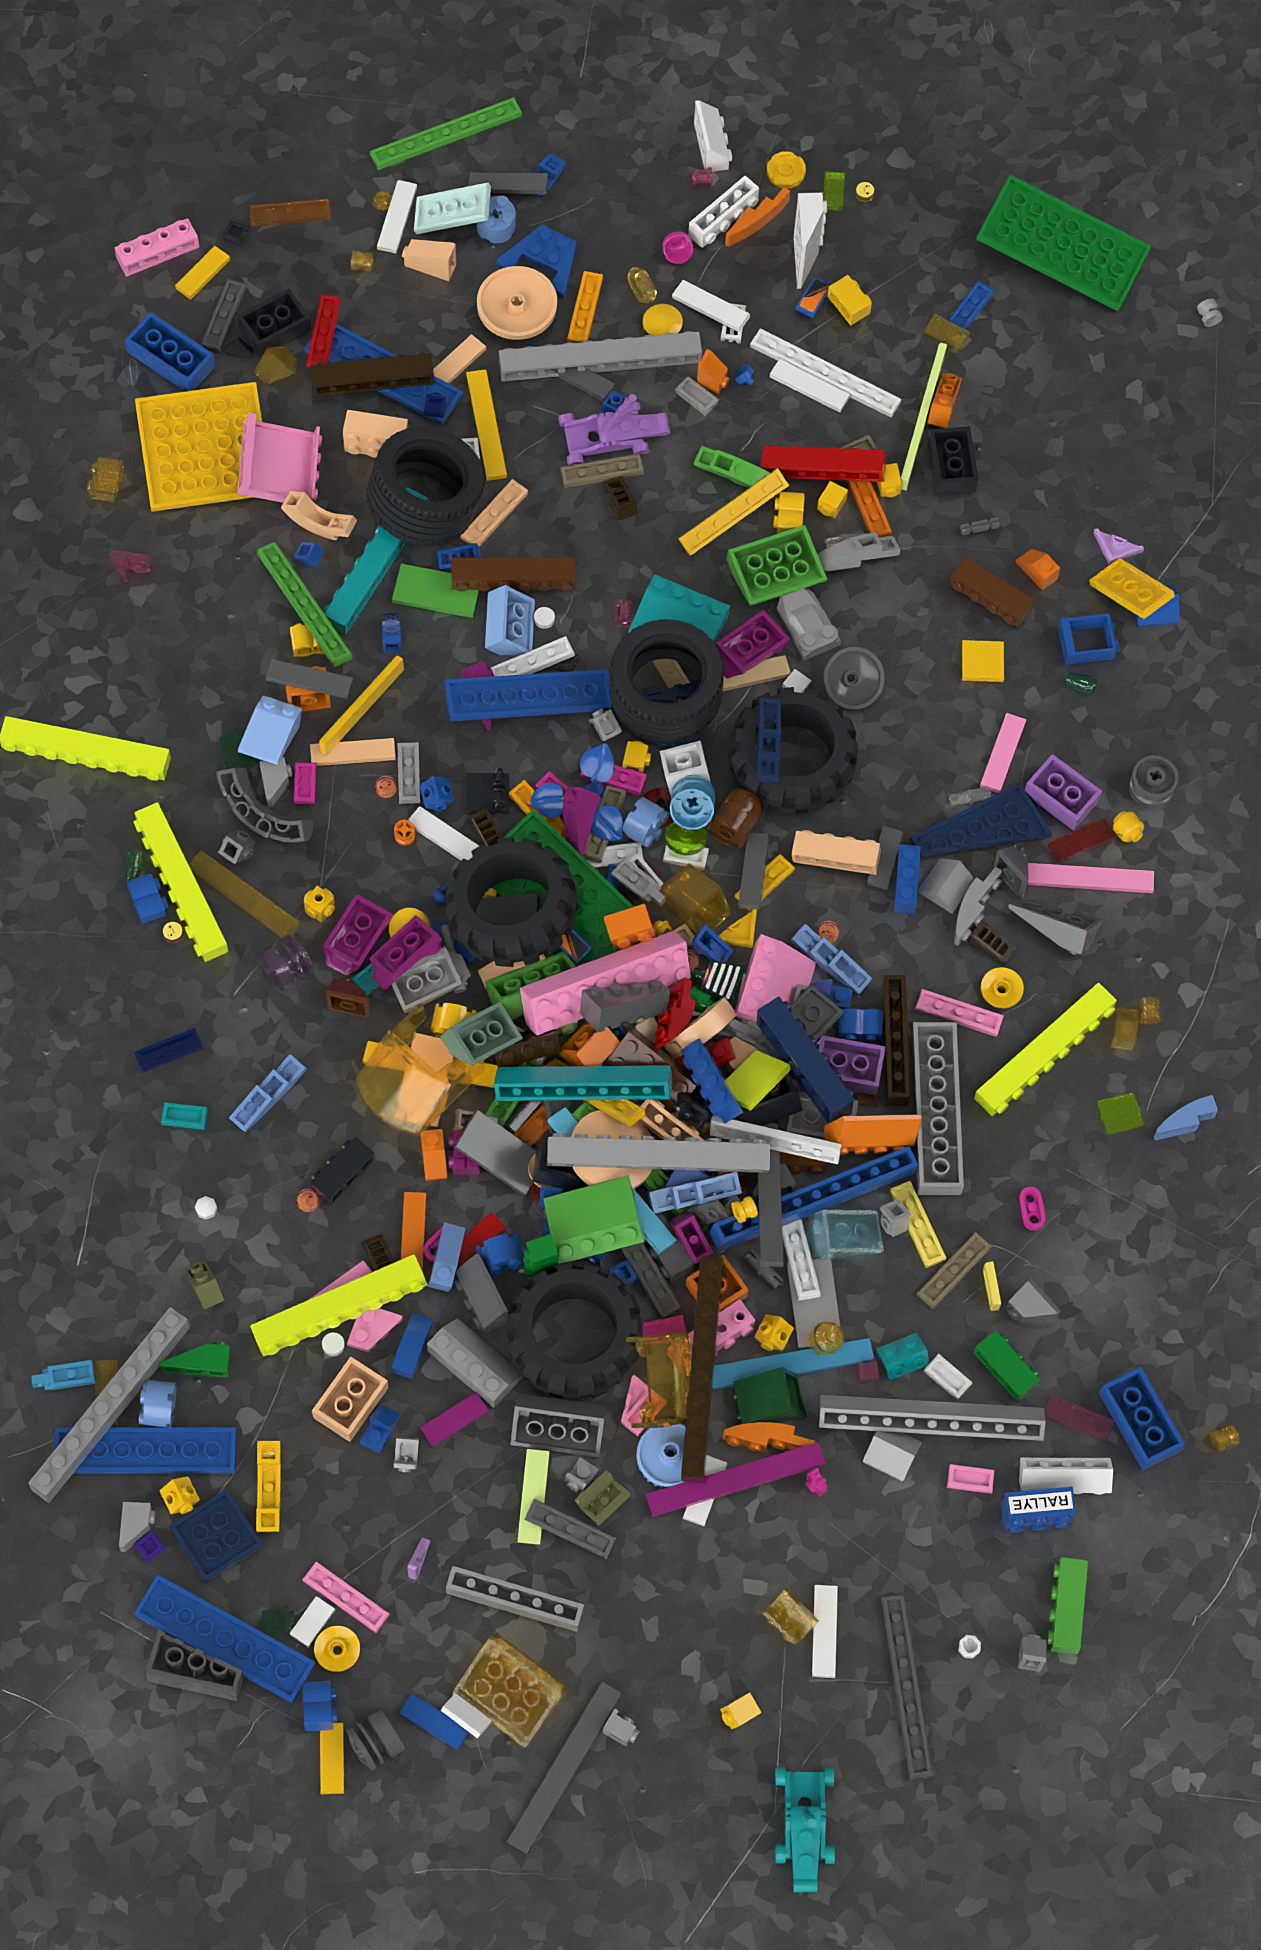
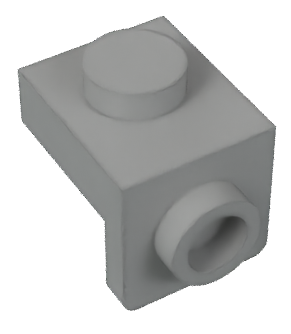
(406, 1454)

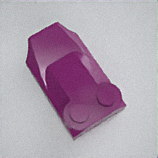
(751, 644)
(355, 935)
(403, 951)

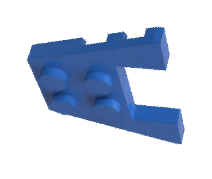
(547, 250)

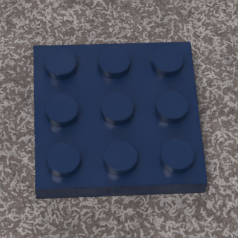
(216, 1536)

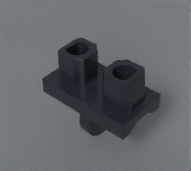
(692, 1112)

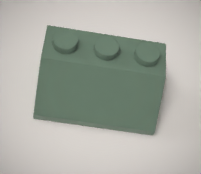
(481, 1035)

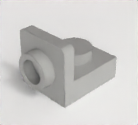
(605, 724)
(581, 1475)

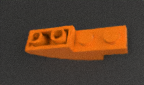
(759, 1434)

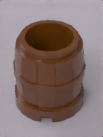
(735, 817)

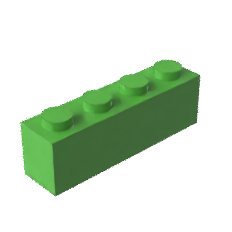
(1068, 1605)

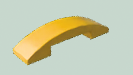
(268, 1486)

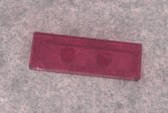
(1078, 1418)

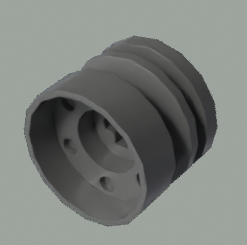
(375, 1739)

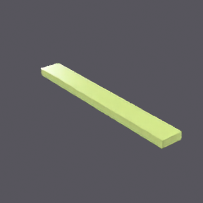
(923, 414)

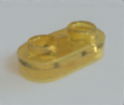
(643, 288)

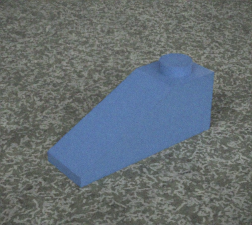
(446, 1257)

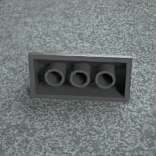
(558, 1425)

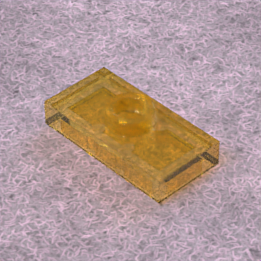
(947, 332)

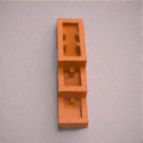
(753, 220)

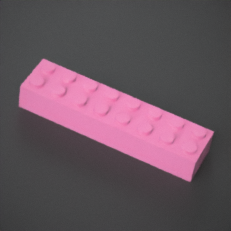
(558, 997)

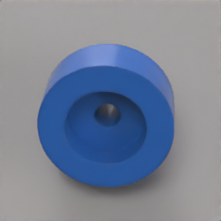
(744, 374)

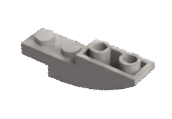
(853, 550)
(973, 905)

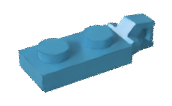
(65, 1376)

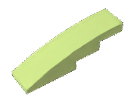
(533, 1488)

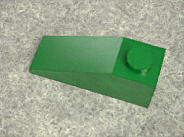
(202, 1361)

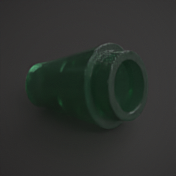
(1082, 682)
(133, 864)

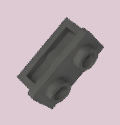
(713, 1210)

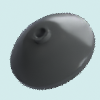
(866, 681)

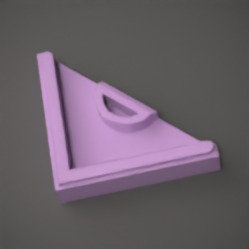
(1116, 547)
(418, 1558)

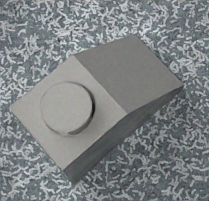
(275, 779)
(135, 1523)
(1032, 1653)

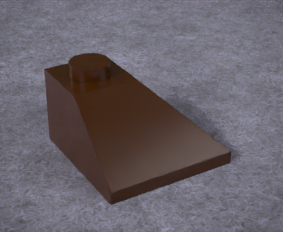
(347, 998)

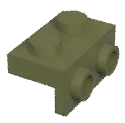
(601, 1498)

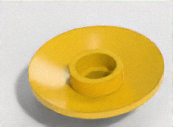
(1005, 979)
(337, 1637)

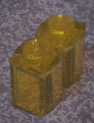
(106, 479)

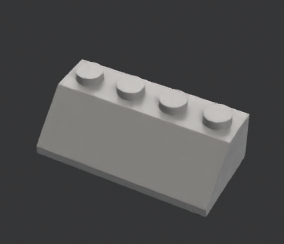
(474, 1362)

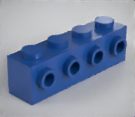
(712, 1081)

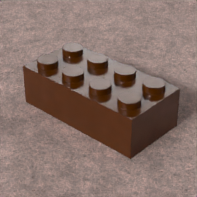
(640, 1051)

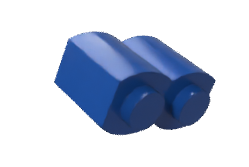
(147, 898)
(861, 1025)
(318, 1705)

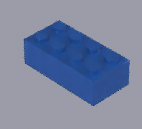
(170, 353)
(1141, 1418)

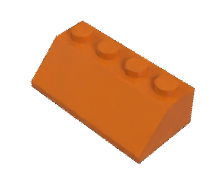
(873, 1133)

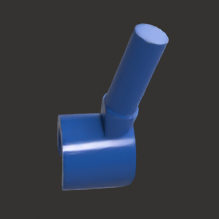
(438, 894)

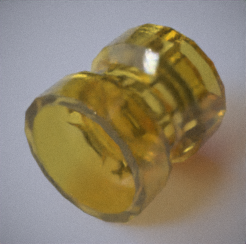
(362, 261)
(1149, 1013)
(1226, 1437)

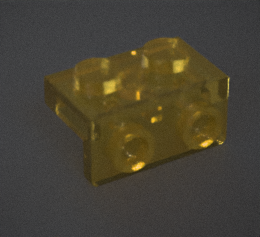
(790, 1617)

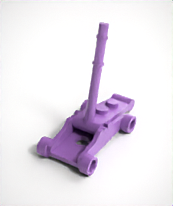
(615, 430)

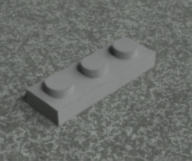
(408, 773)

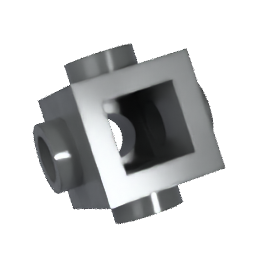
(237, 846)

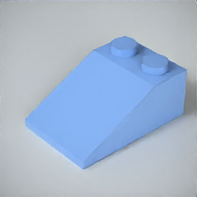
(270, 730)

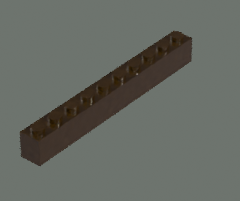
(702, 1369)

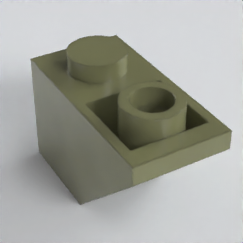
(204, 1284)

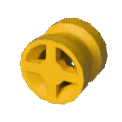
(744, 1209)

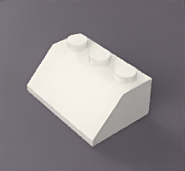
(711, 137)

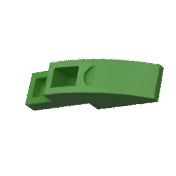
(729, 466)

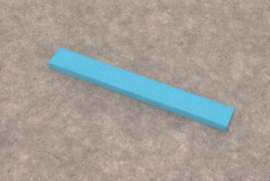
(655, 1231)

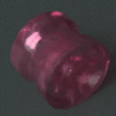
(867, 1371)

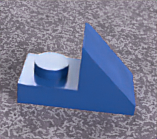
(711, 945)
(839, 995)
(380, 1428)

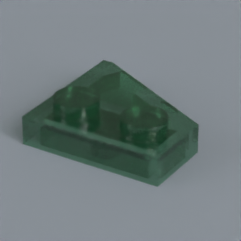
(231, 757)

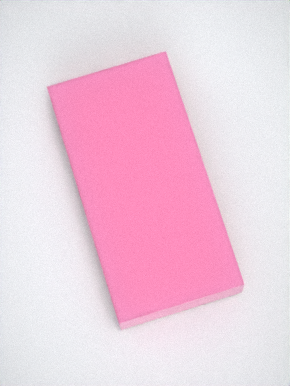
(970, 1478)

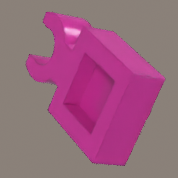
(816, 1482)

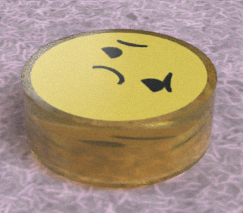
(865, 191)

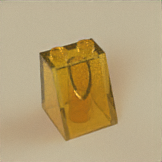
(695, 899)

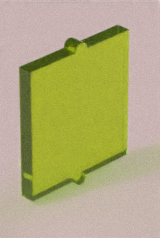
(1120, 1113)

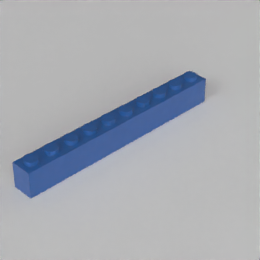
(821, 1196)

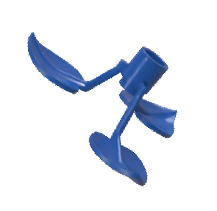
(600, 766)

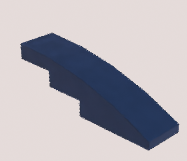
(768, 740)

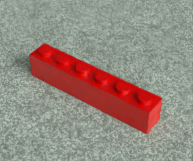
(825, 463)

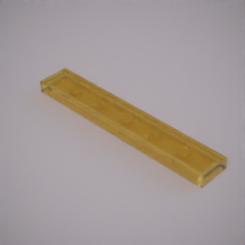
(243, 895)

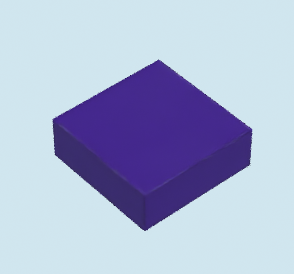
(149, 1546)

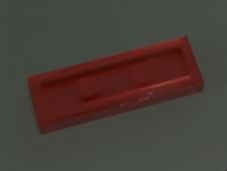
(1081, 840)

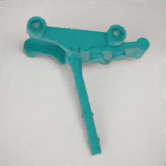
(805, 1825)

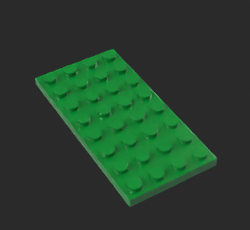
(1063, 242)
(595, 893)

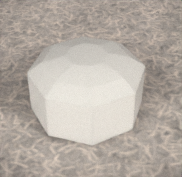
(206, 1207)
(969, 1646)

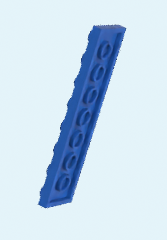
(350, 347)
(527, 695)
(160, 1451)
(225, 1637)

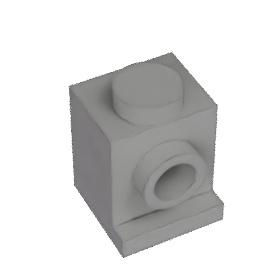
(891, 1221)
(621, 1728)

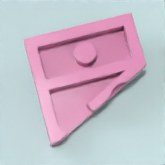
(371, 1328)
(635, 1399)

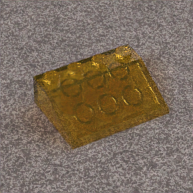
(511, 1689)

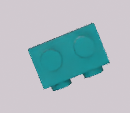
(903, 1356)

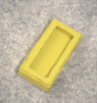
(991, 1286)

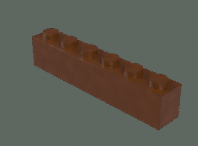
(514, 572)

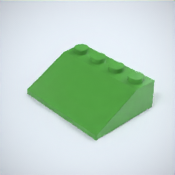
(776, 565)
(594, 1219)

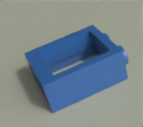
(1084, 623)

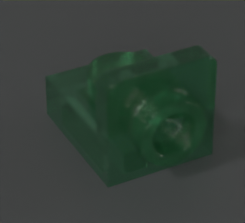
(278, 1621)

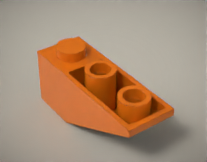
(944, 400)

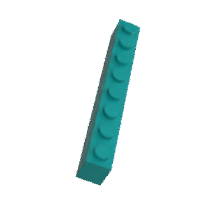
(364, 578)
(583, 1083)

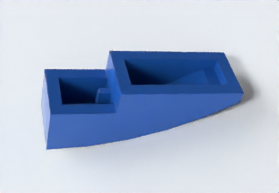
(412, 1346)

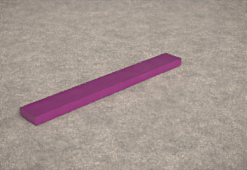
(736, 1479)

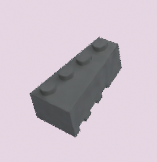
(623, 1003)
(191, 1669)

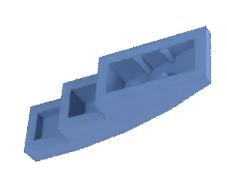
(830, 959)
(269, 1092)
(694, 1192)

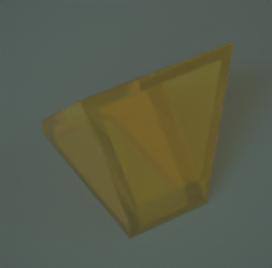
(275, 364)

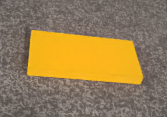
(1131, 588)

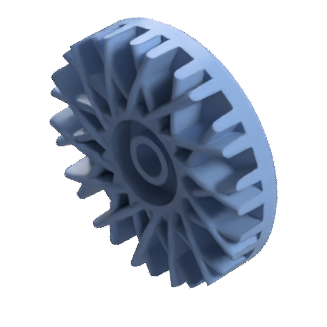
(652, 1457)

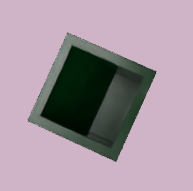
(769, 1397)

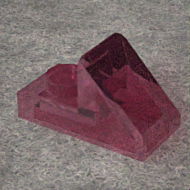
(126, 561)

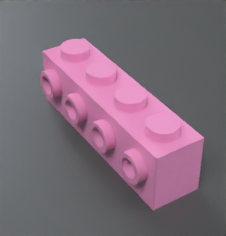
(156, 247)
(732, 1324)

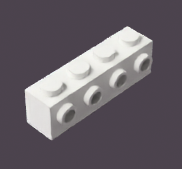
(723, 212)
(1084, 1474)

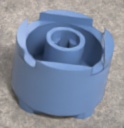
(500, 222)
(645, 822)
(158, 1403)

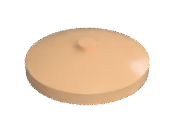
(517, 302)
(603, 1124)

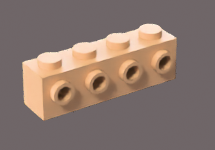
(836, 852)
(664, 1123)

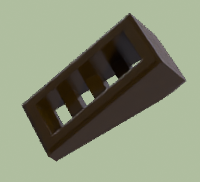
(623, 509)
(479, 817)
(991, 933)
(375, 1266)

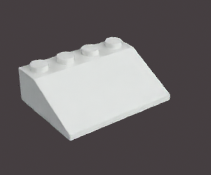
(808, 232)

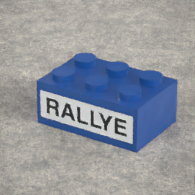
(1038, 1509)

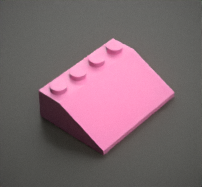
(771, 973)

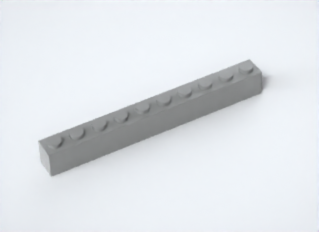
(600, 355)
(658, 1154)
(109, 1405)
(931, 1417)

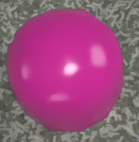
(677, 247)

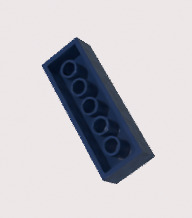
(805, 1060)

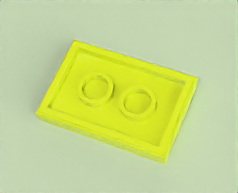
(756, 1078)

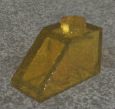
(1125, 1028)

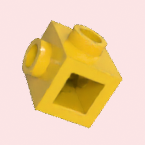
(319, 903)
(773, 1333)
(179, 1495)

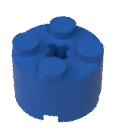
(501, 1255)

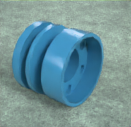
(696, 812)

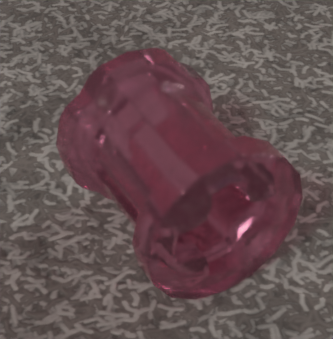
(701, 175)
(623, 613)

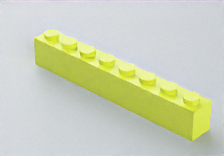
(84, 748)
(181, 882)
(1045, 1049)
(338, 1305)

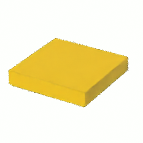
(982, 661)

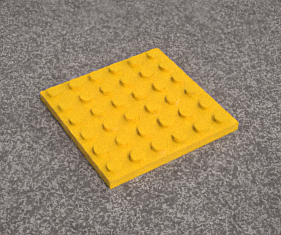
(194, 444)

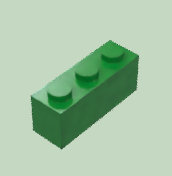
(540, 1255)
(1007, 1365)

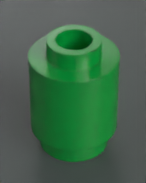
(702, 999)

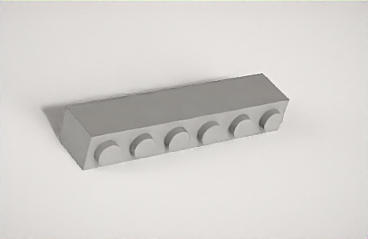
(514, 1599)

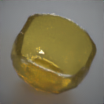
(826, 1338)

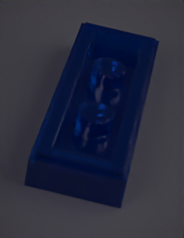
(168, 1050)

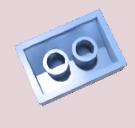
(509, 622)

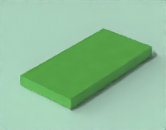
(432, 591)

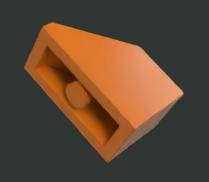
(712, 373)
(1039, 567)
(433, 1155)

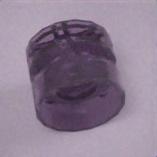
(289, 960)

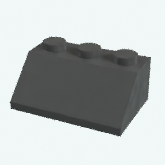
(481, 1295)

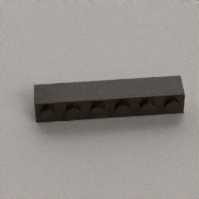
(372, 374)
(895, 1040)

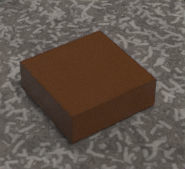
(867, 1099)

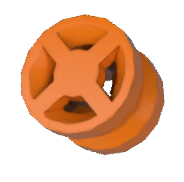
(404, 827)

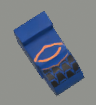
(391, 632)

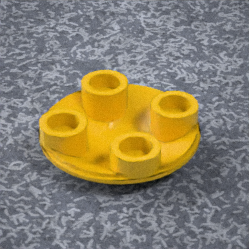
(662, 320)

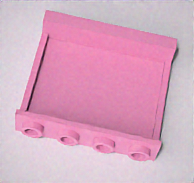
(278, 460)

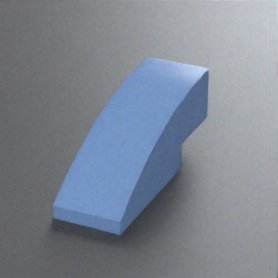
(1187, 1118)

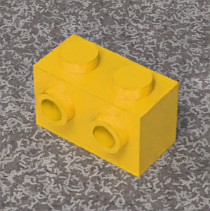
(849, 299)

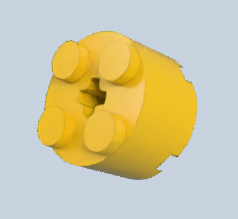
(448, 1016)

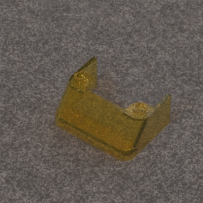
(668, 1378)

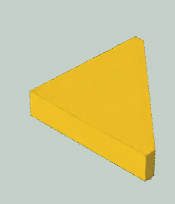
(741, 932)

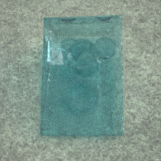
(845, 1234)

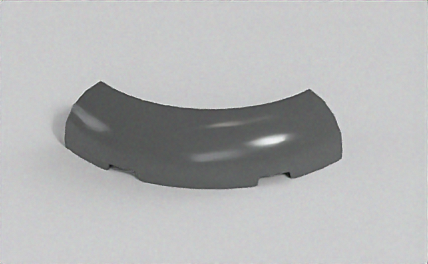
(255, 814)

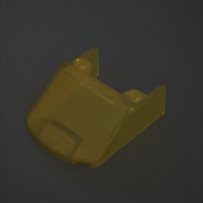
(406, 1088)

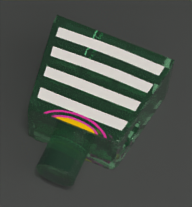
(720, 980)

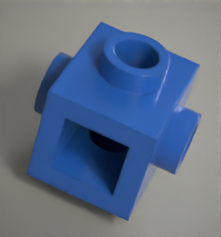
(436, 793)

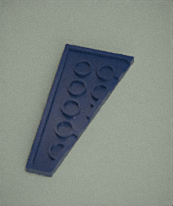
(993, 822)

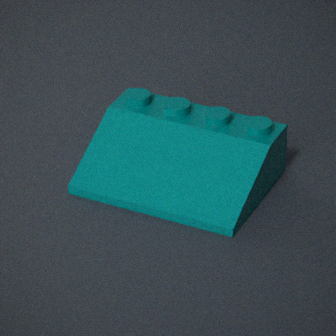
(672, 601)

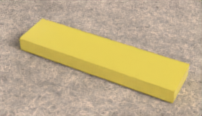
(919, 1225)

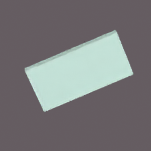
(452, 208)

